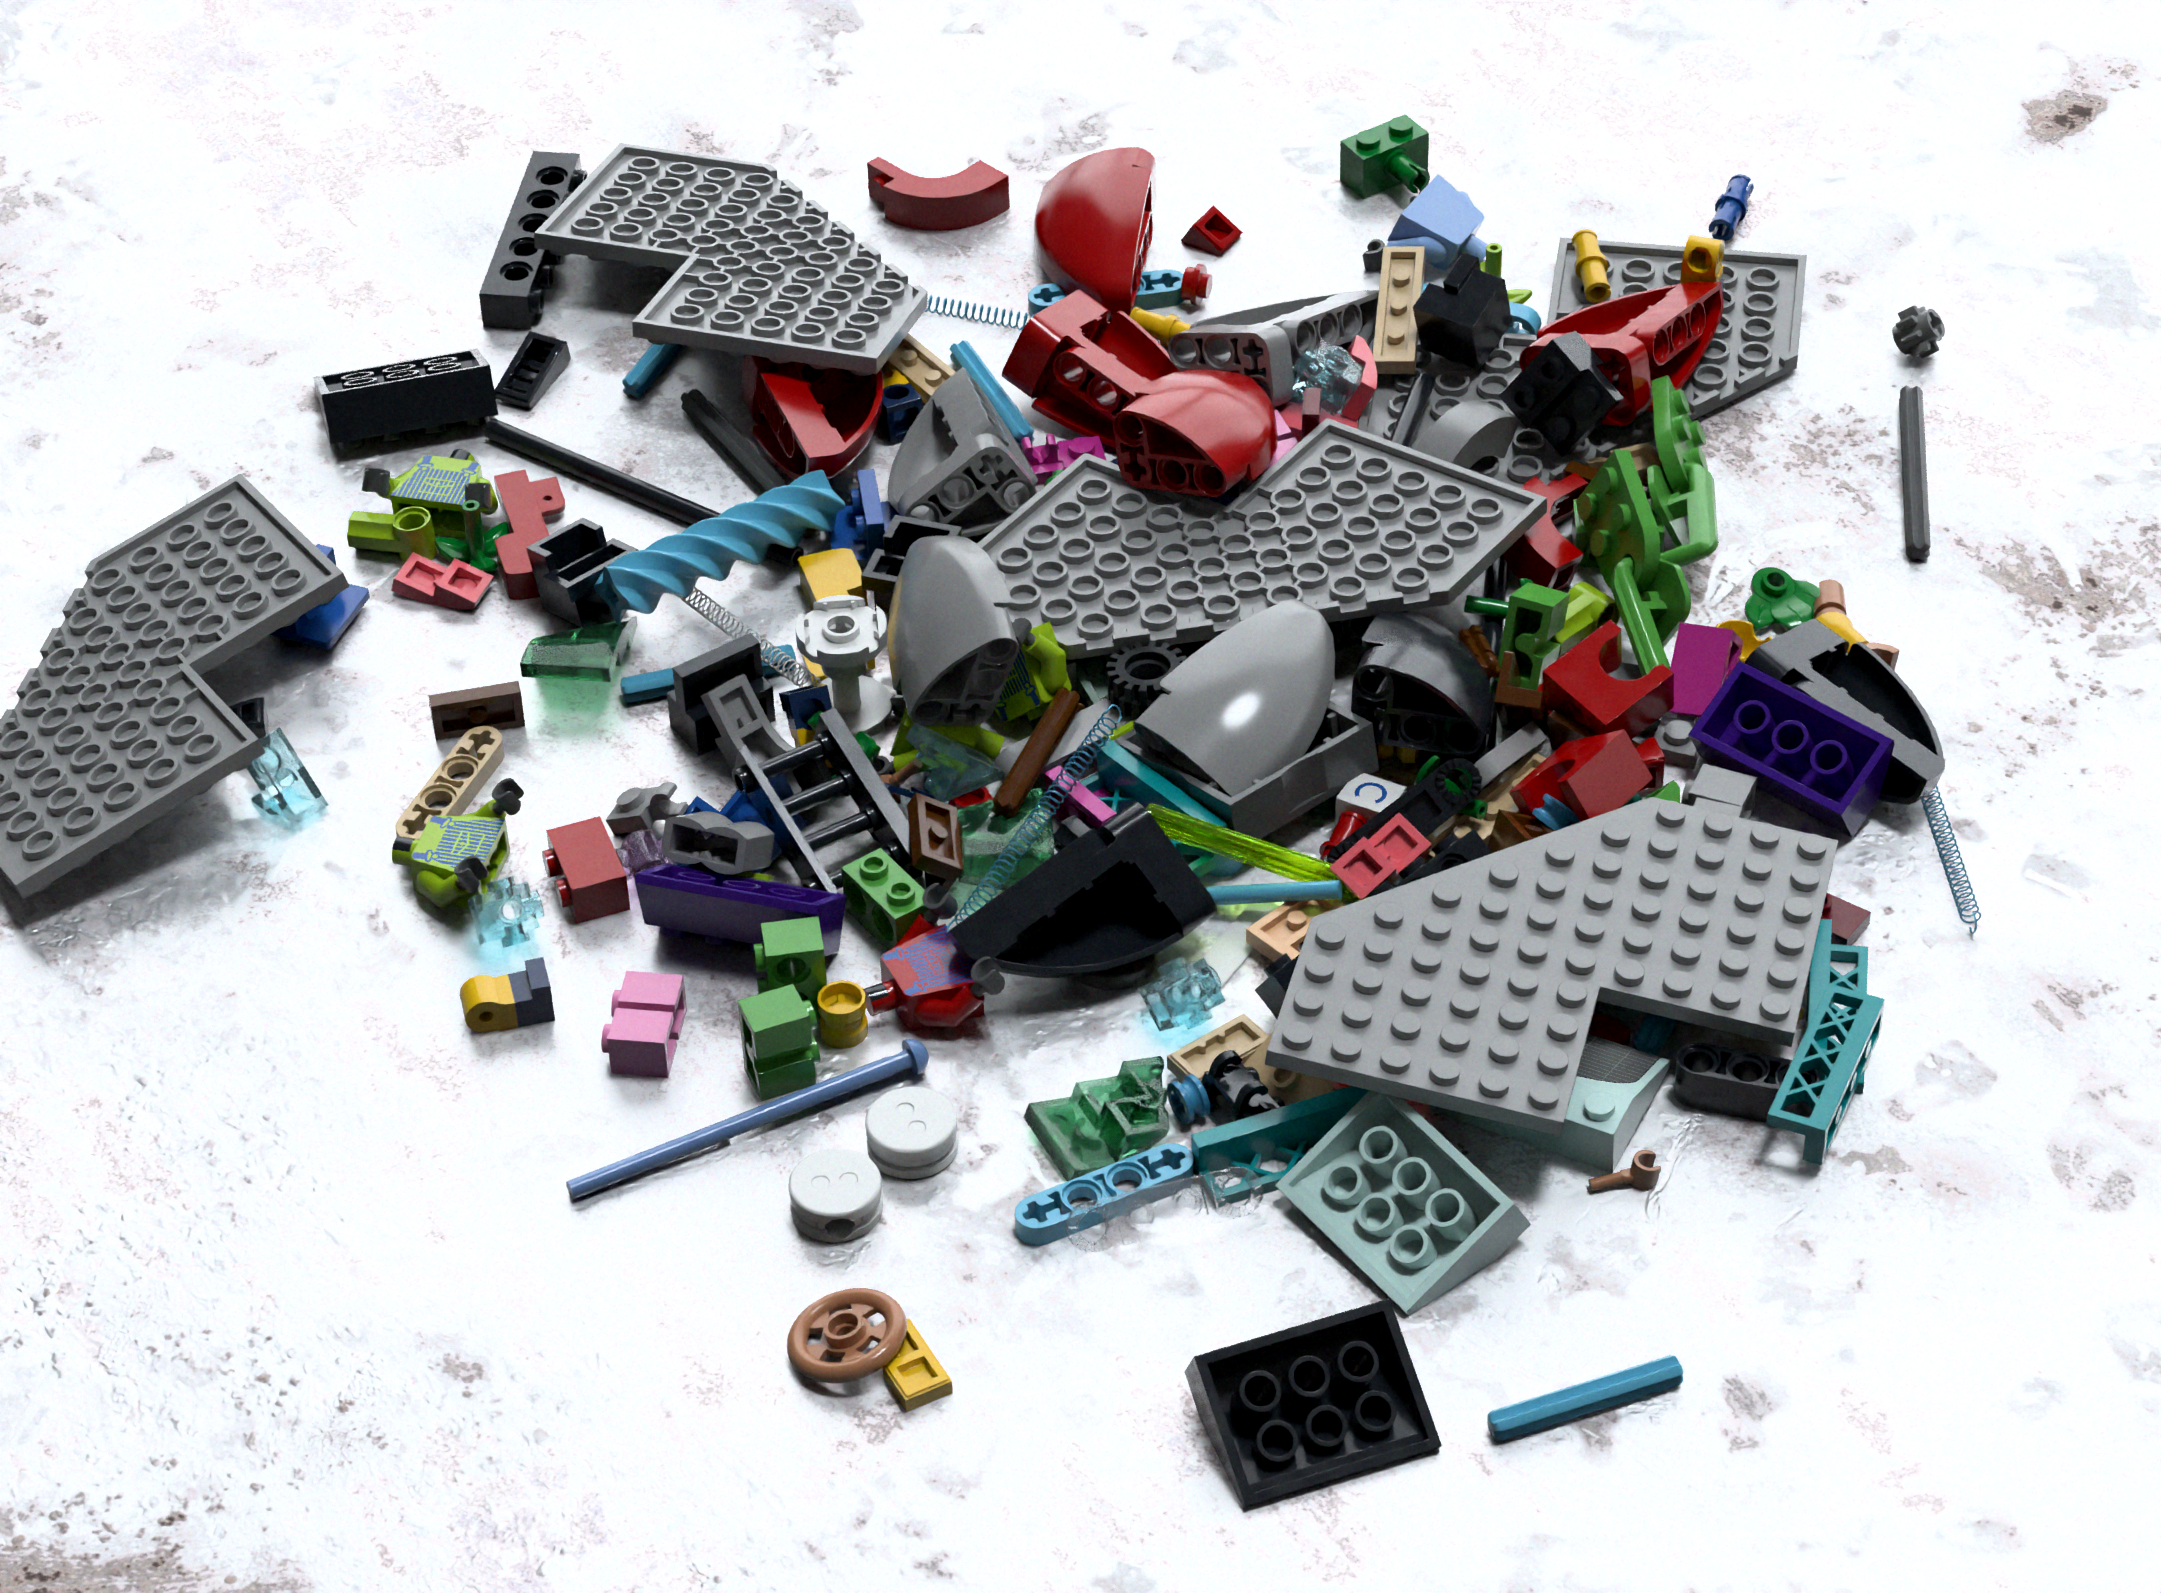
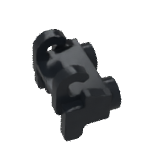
(1239, 1086)

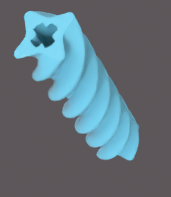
(715, 544)

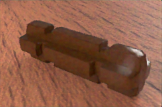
(1478, 644)

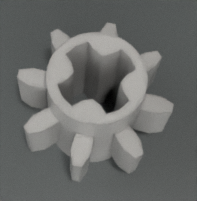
(1918, 331)

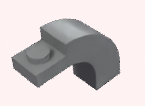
(1470, 433)
(744, 723)

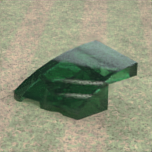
(579, 653)
(987, 835)
(1103, 1118)

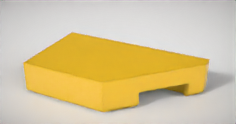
(916, 1373)

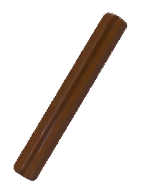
(1035, 753)

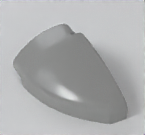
(1271, 337)
(960, 462)
(950, 632)
(1245, 699)

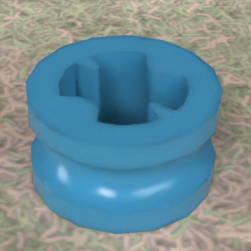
(1554, 813)
(1188, 1099)

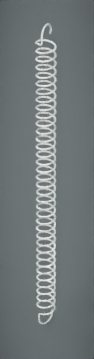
(752, 631)

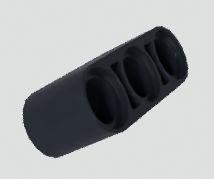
(1733, 1081)

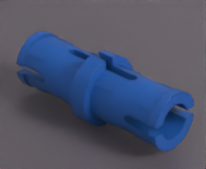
(1731, 207)

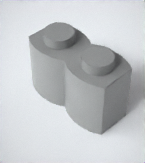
(717, 842)

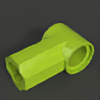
(400, 533)
(1585, 613)

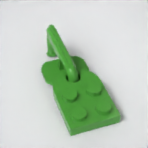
(1684, 480)
(1627, 547)

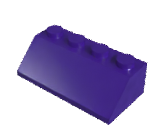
(1794, 748)
(731, 905)

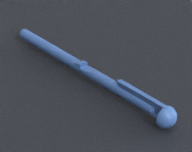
(912, 1057)

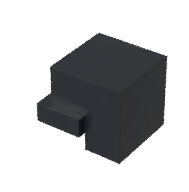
(1464, 316)
(886, 564)
(570, 565)

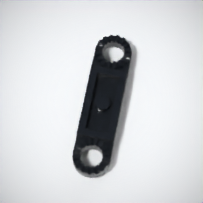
(1424, 805)

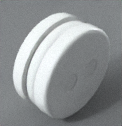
(911, 1132)
(835, 1195)

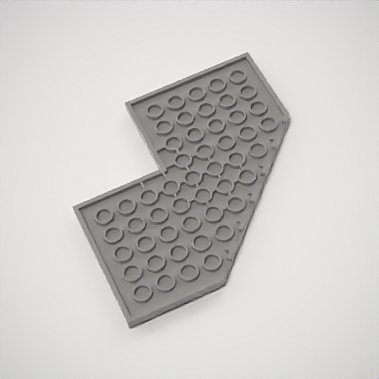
(747, 257)
(1749, 348)
(1330, 524)
(117, 709)
(1491, 971)

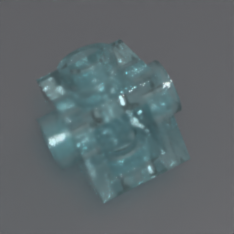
(1329, 369)
(489, 916)
(1182, 994)

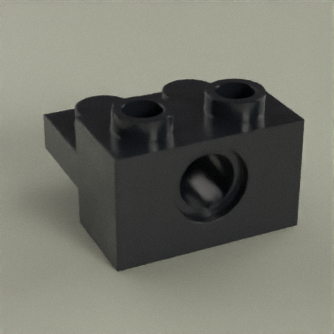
(1540, 391)
(706, 672)

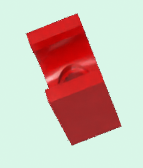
(1586, 694)
(1586, 776)

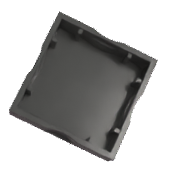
(1337, 754)

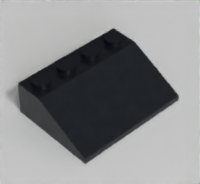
(406, 397)
(1312, 1403)

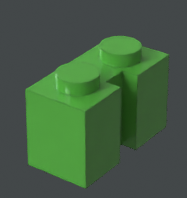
(1531, 620)
(778, 1041)

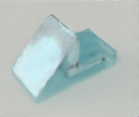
(955, 766)
(284, 782)

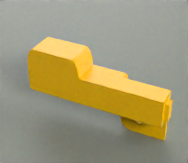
(828, 575)

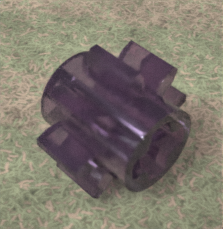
(641, 852)

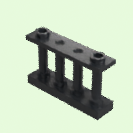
(853, 778)

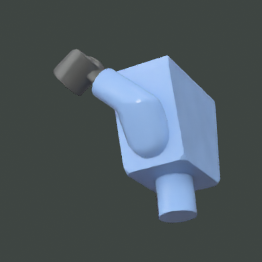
(1440, 221)

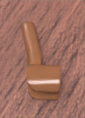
(901, 776)
(1640, 1175)

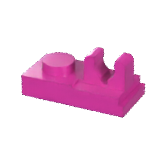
(1058, 455)

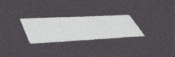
(1231, 947)

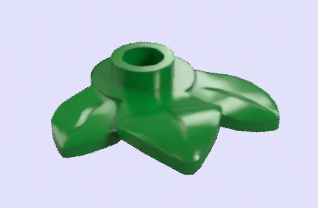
(1779, 600)

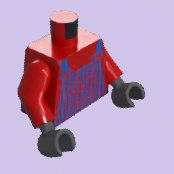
(928, 976)

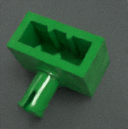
(1386, 157)

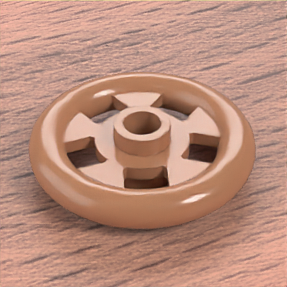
(846, 1335)

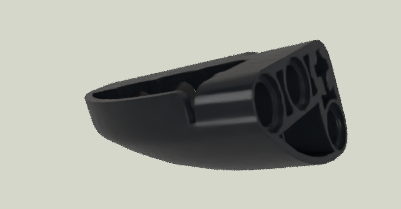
(1424, 673)
(1866, 690)
(1091, 905)

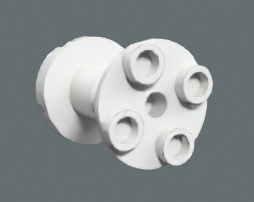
(842, 638)

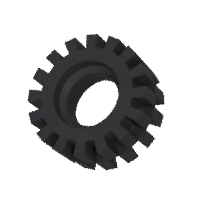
(1137, 674)

